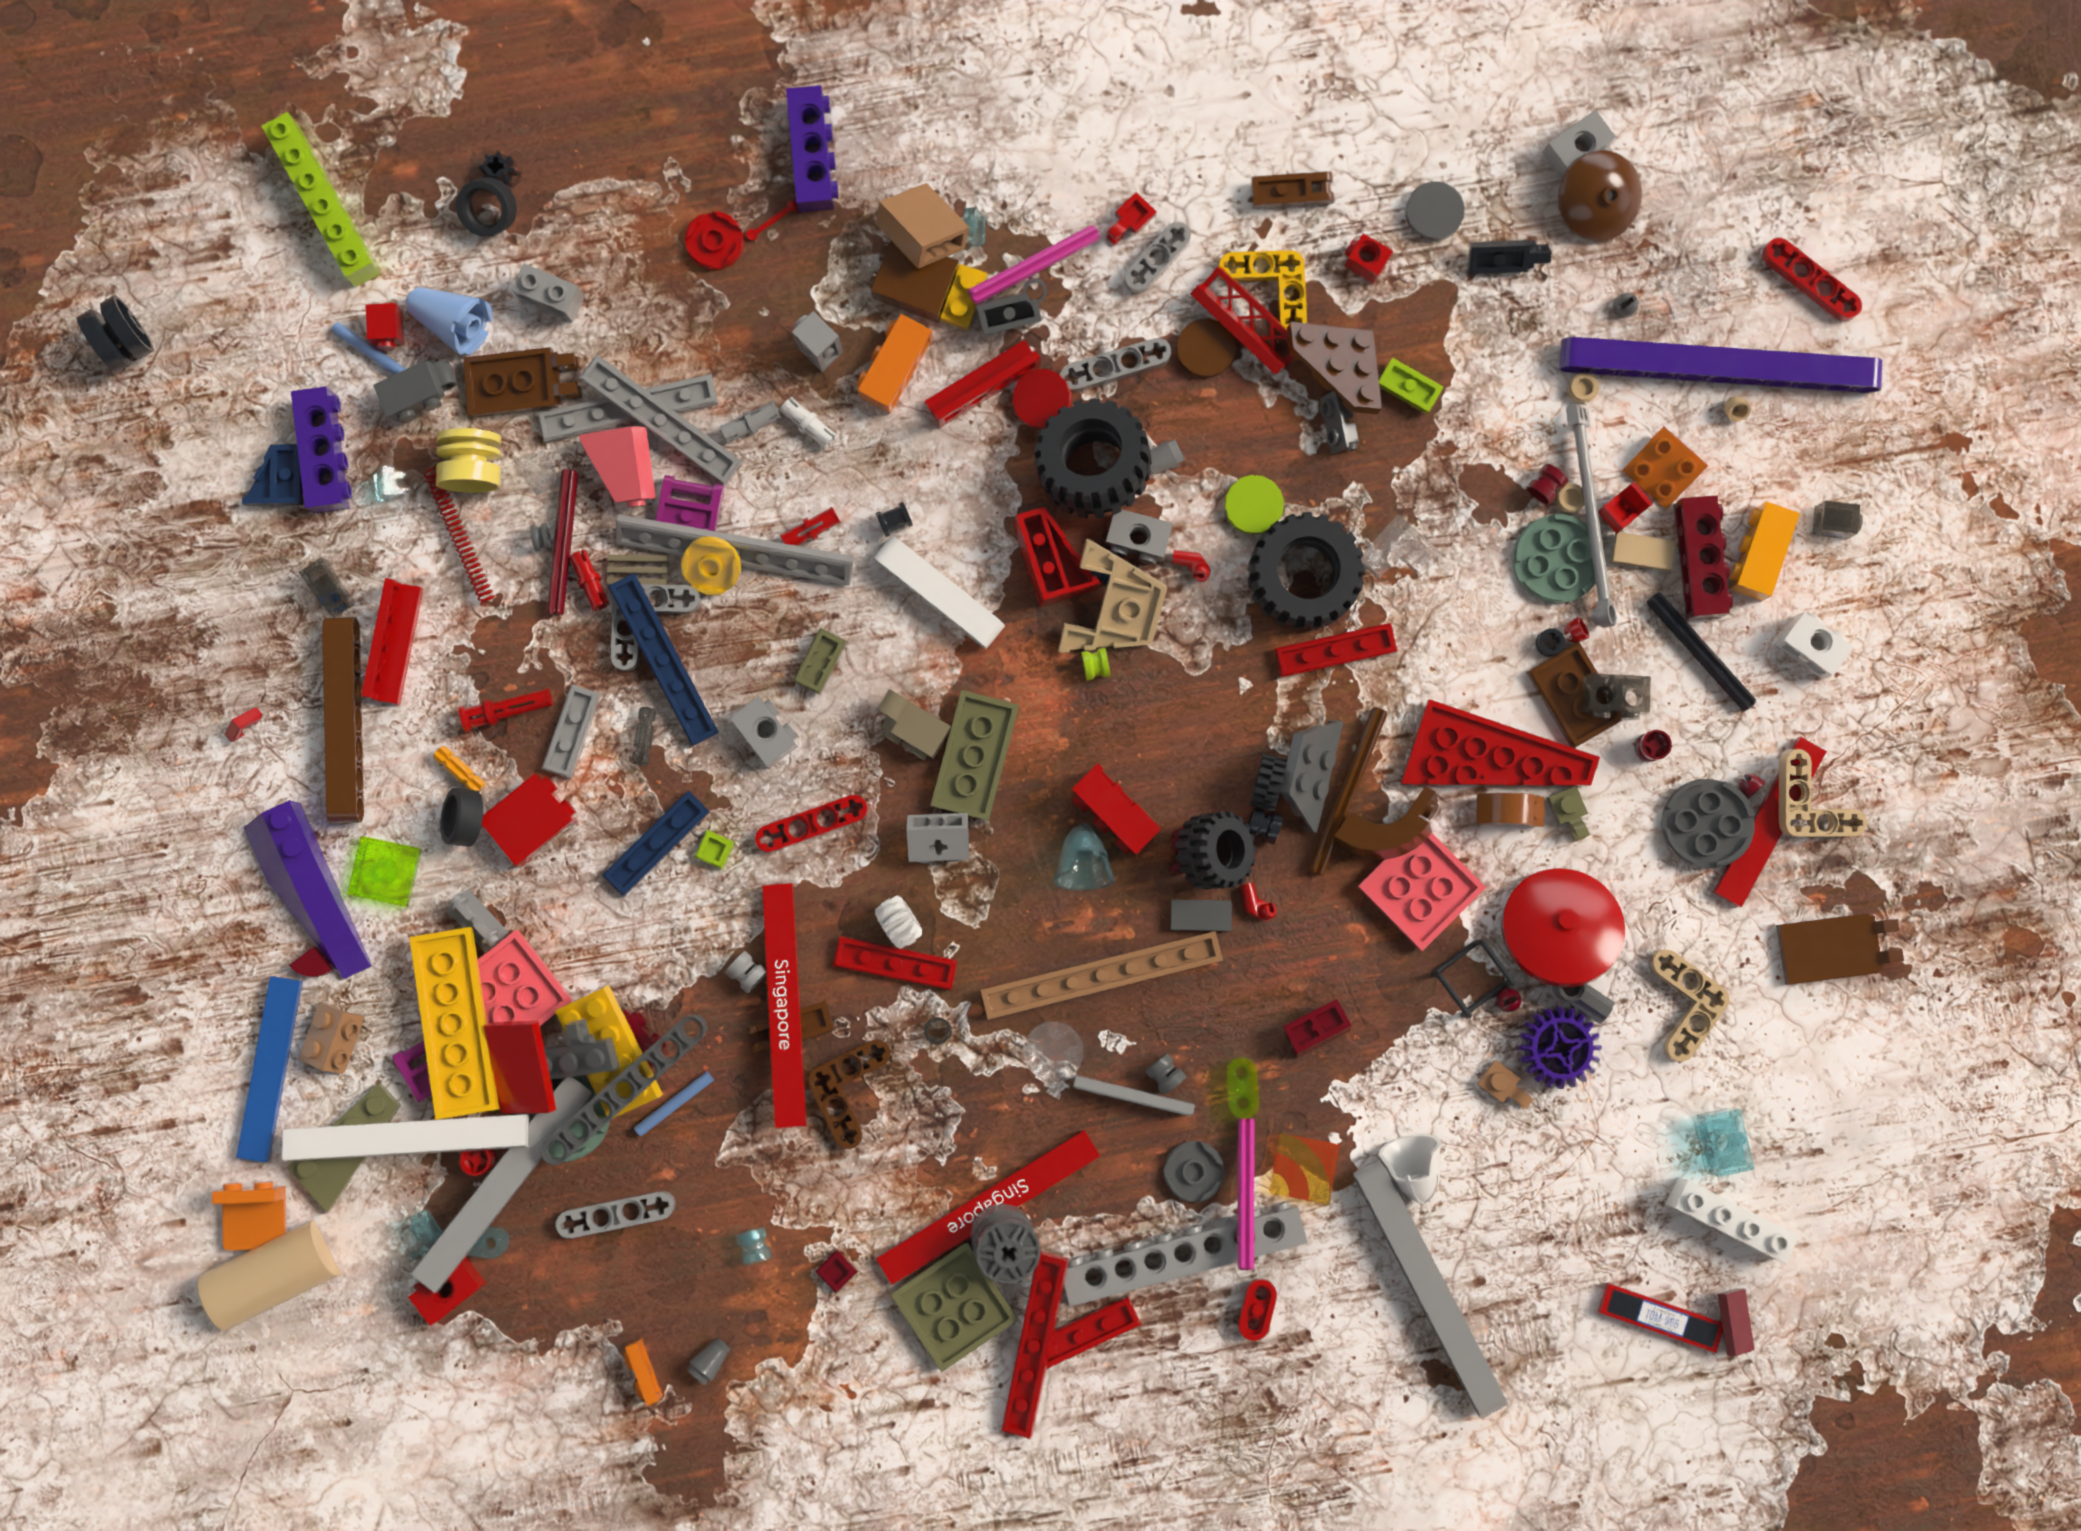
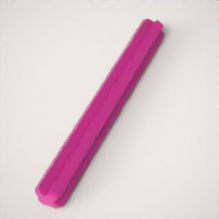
(1033, 264)
(1245, 1224)

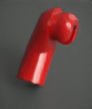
(1255, 906)

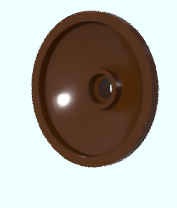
(1584, 195)

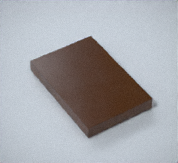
(1561, 689)

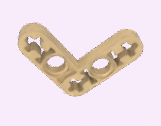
(1802, 809)
(1699, 1005)

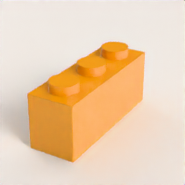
(1763, 550)

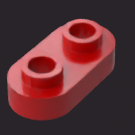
(1257, 1308)

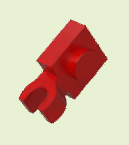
(1132, 216)

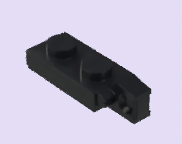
(1506, 256)

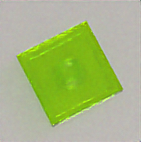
(384, 871)

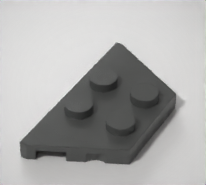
(1310, 770)

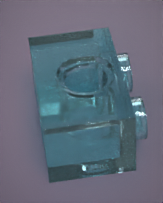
(1737, 1154)

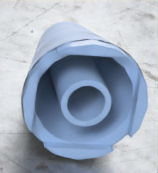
(451, 317)

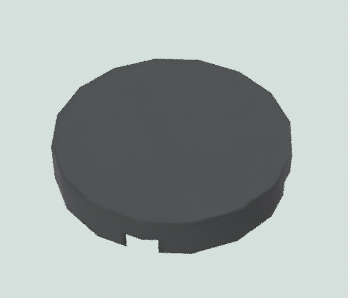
(1435, 211)
(1194, 1171)

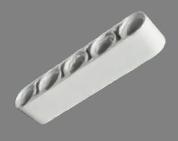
(939, 592)

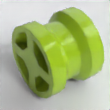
(1095, 664)

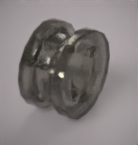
(939, 1021)

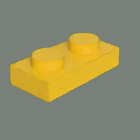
(959, 307)

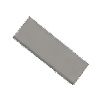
(571, 731)

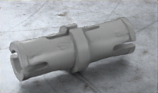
(750, 422)

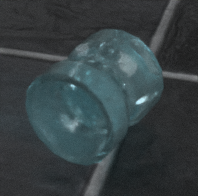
(753, 1246)

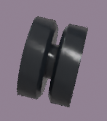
(115, 334)

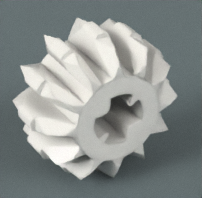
(898, 922)

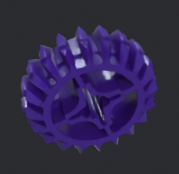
(1565, 1059)

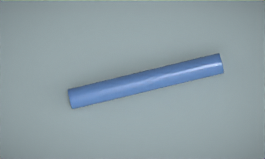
(366, 348)
(673, 1104)

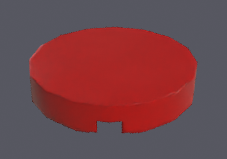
(714, 240)
(1040, 396)

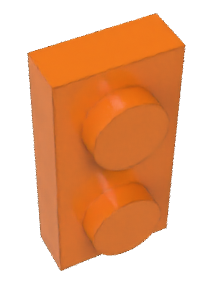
(638, 1361)

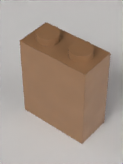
(922, 225)

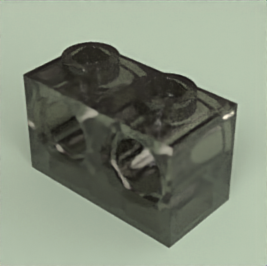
(1615, 688)

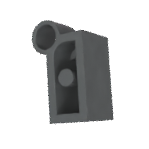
(1011, 310)
(415, 390)

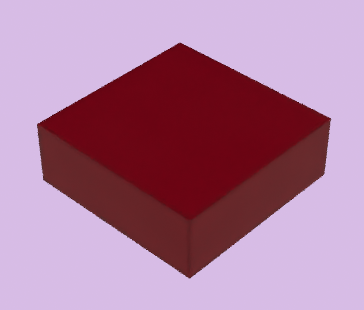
(836, 1271)

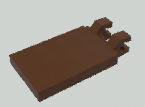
(518, 381)
(1834, 948)

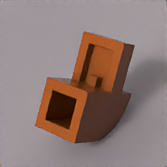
(1510, 809)

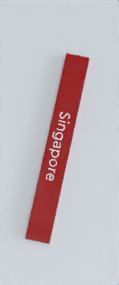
(784, 1006)
(1012, 1190)

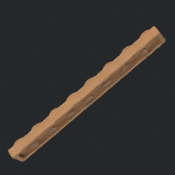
(1101, 975)

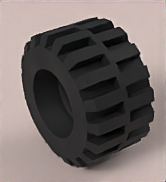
(1215, 850)

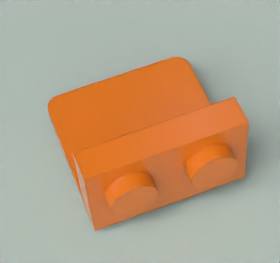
(251, 1214)

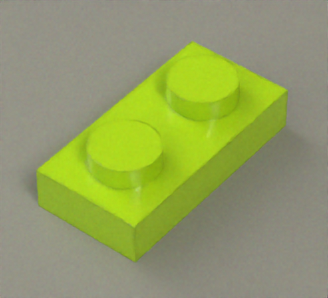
(1410, 386)

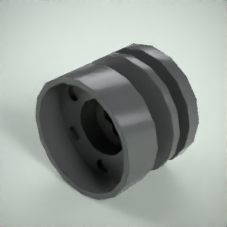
(1002, 1227)

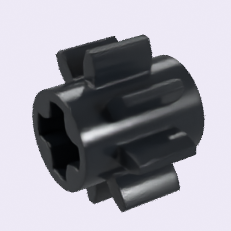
(495, 162)

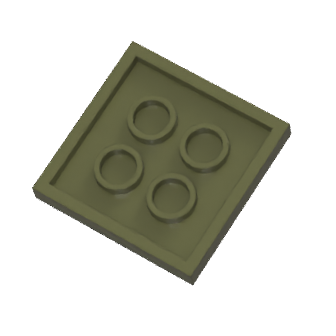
(954, 1307)

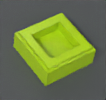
(714, 849)

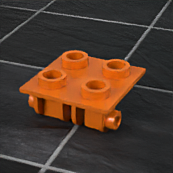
(1665, 467)

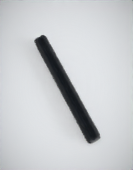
(1701, 651)

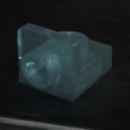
(424, 1229)

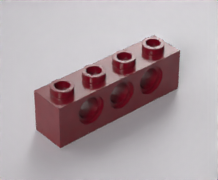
(1693, 571)

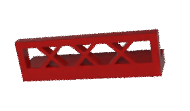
(1237, 326)
(982, 383)
(392, 642)

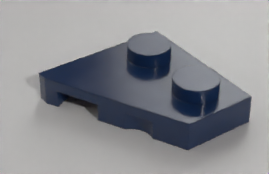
(278, 479)

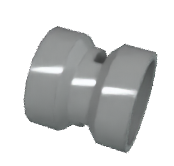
(739, 969)

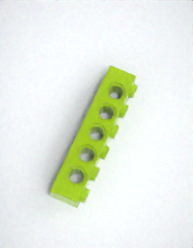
(321, 199)

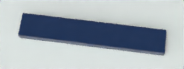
(663, 659)

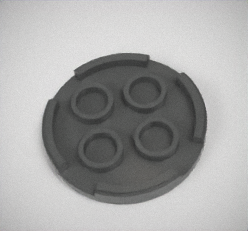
(1708, 823)

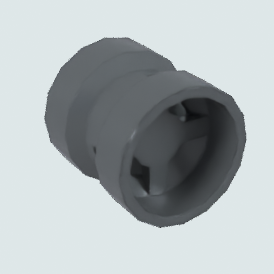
(1160, 1068)

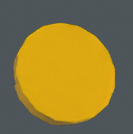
(711, 565)

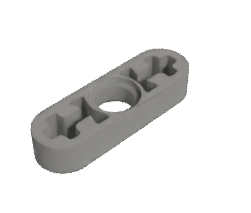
(1137, 267)

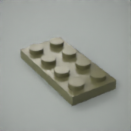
(975, 755)

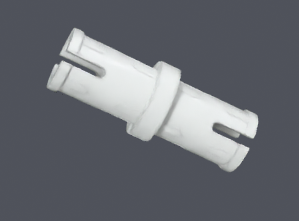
(808, 422)

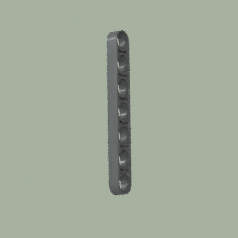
(610, 1096)

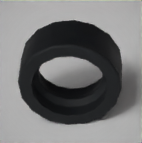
(467, 216)
(461, 817)

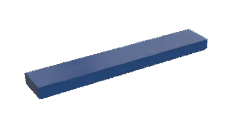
(269, 1069)

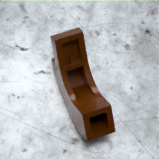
(1391, 839)

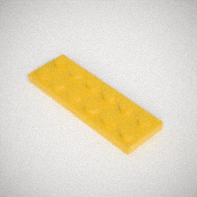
(453, 1023)

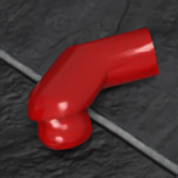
(1195, 563)

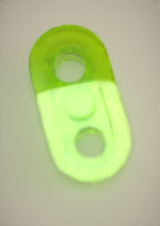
(1242, 1087)

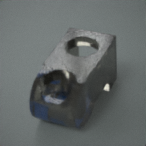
(327, 587)

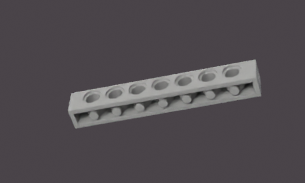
(1079, 1290)

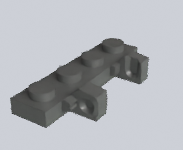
(581, 1053)

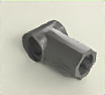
(1587, 1001)

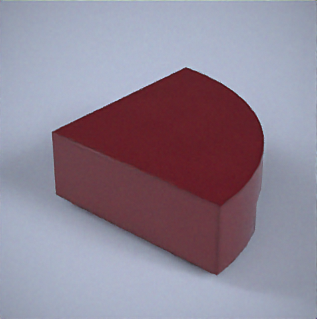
(312, 964)

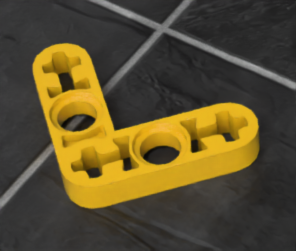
(1283, 277)

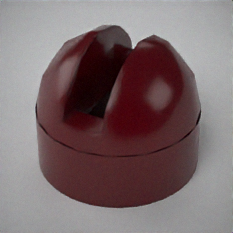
(1751, 785)
(1505, 994)

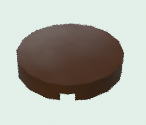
(1205, 348)

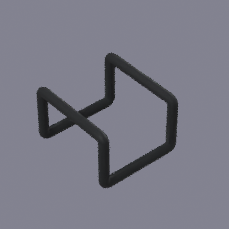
(1466, 1012)

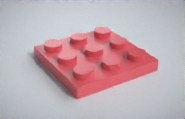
(1422, 890)
(519, 983)

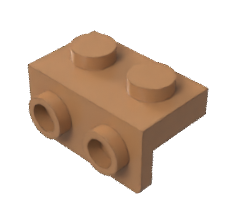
(331, 1038)

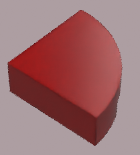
(237, 724)

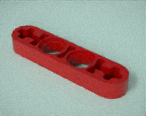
(1814, 275)
(810, 819)

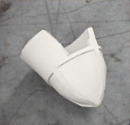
(1414, 1164)

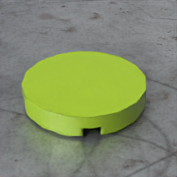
(1253, 504)

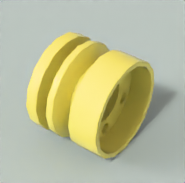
(468, 460)

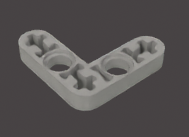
(617, 618)

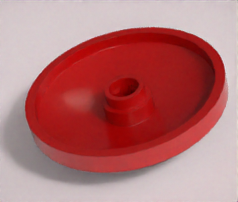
(1563, 927)

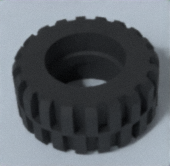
(1088, 424)
(1333, 543)

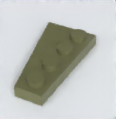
(329, 1177)

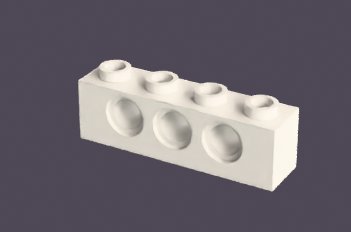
(1732, 1220)

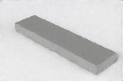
(1133, 1095)

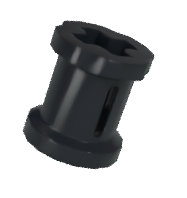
(894, 519)

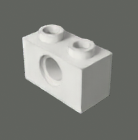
(1797, 644)

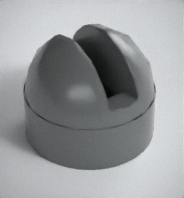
(1630, 309)

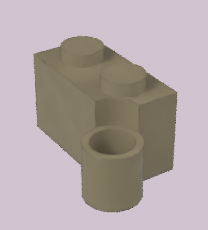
(912, 726)

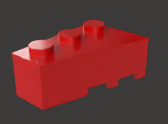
(1051, 558)
(1114, 811)

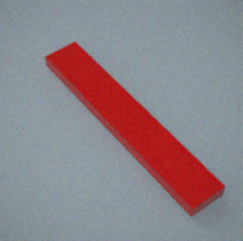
(1743, 873)
(1035, 1345)

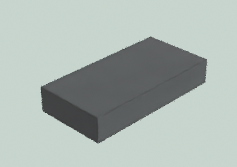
(1201, 915)

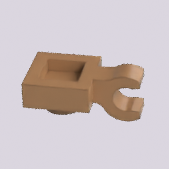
(1502, 1083)

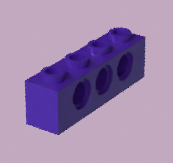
(801, 104)
(307, 406)

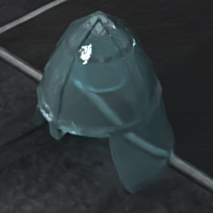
(1083, 861)

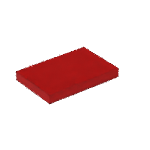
(520, 1067)

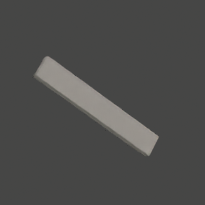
(605, 415)
(660, 419)

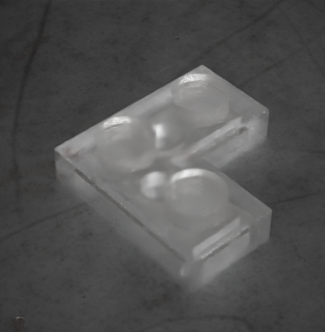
(1401, 542)

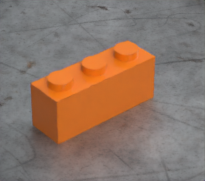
(894, 363)

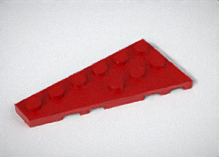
(1474, 750)

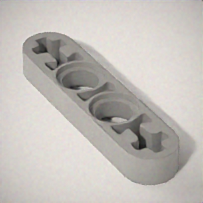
(1113, 360)
(615, 1212)

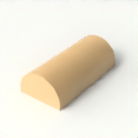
(266, 1276)

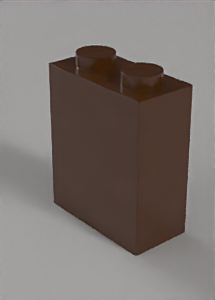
(913, 289)

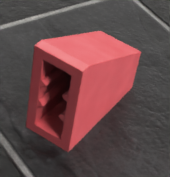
(622, 463)

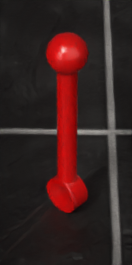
(752, 234)

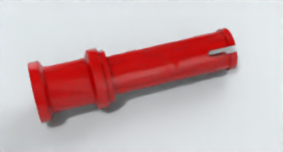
(491, 716)

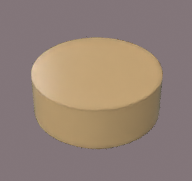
(1582, 388)
(1569, 499)

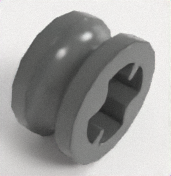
(540, 536)

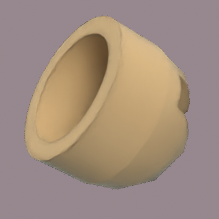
(1742, 408)

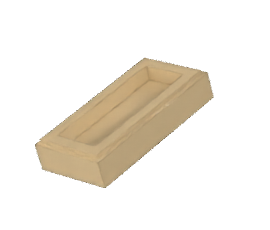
(1643, 551)

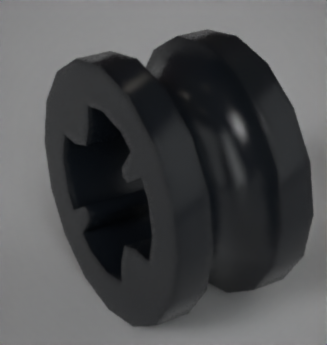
(1543, 636)

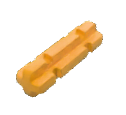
(458, 769)

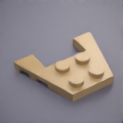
(1128, 606)

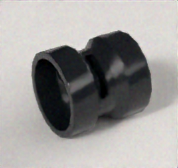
(1265, 826)

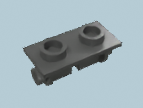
(1339, 435)

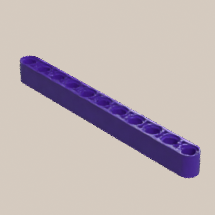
(1721, 365)

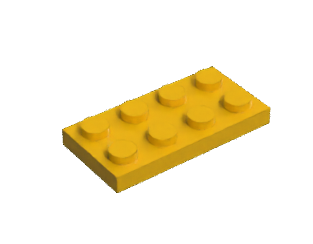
(607, 1020)

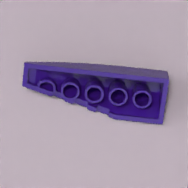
(306, 885)

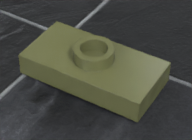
(820, 661)

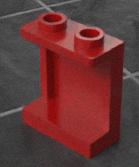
(528, 819)

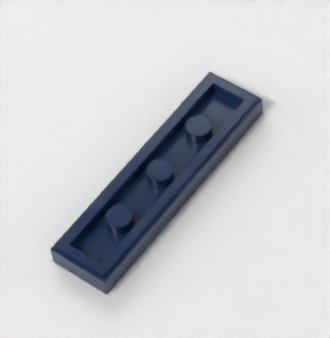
(656, 843)

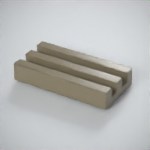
(612, 569)

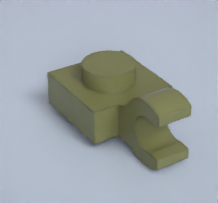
(1568, 809)

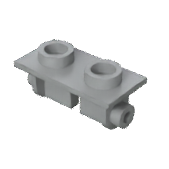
(472, 913)

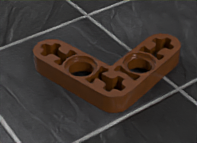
(838, 1079)

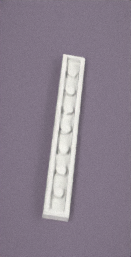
(405, 1138)

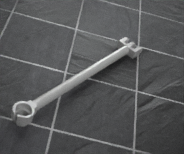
(1605, 613)

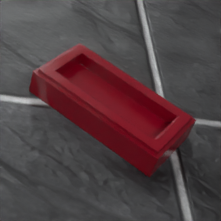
(1736, 1322)

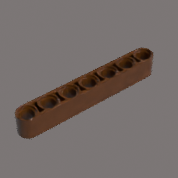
(343, 720)

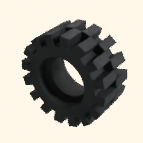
(1268, 782)

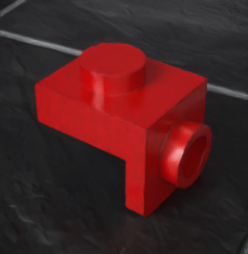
(1625, 507)

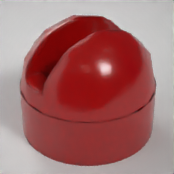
(1577, 629)

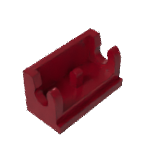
(1317, 1028)

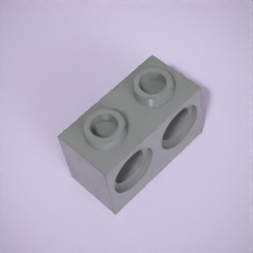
(548, 292)

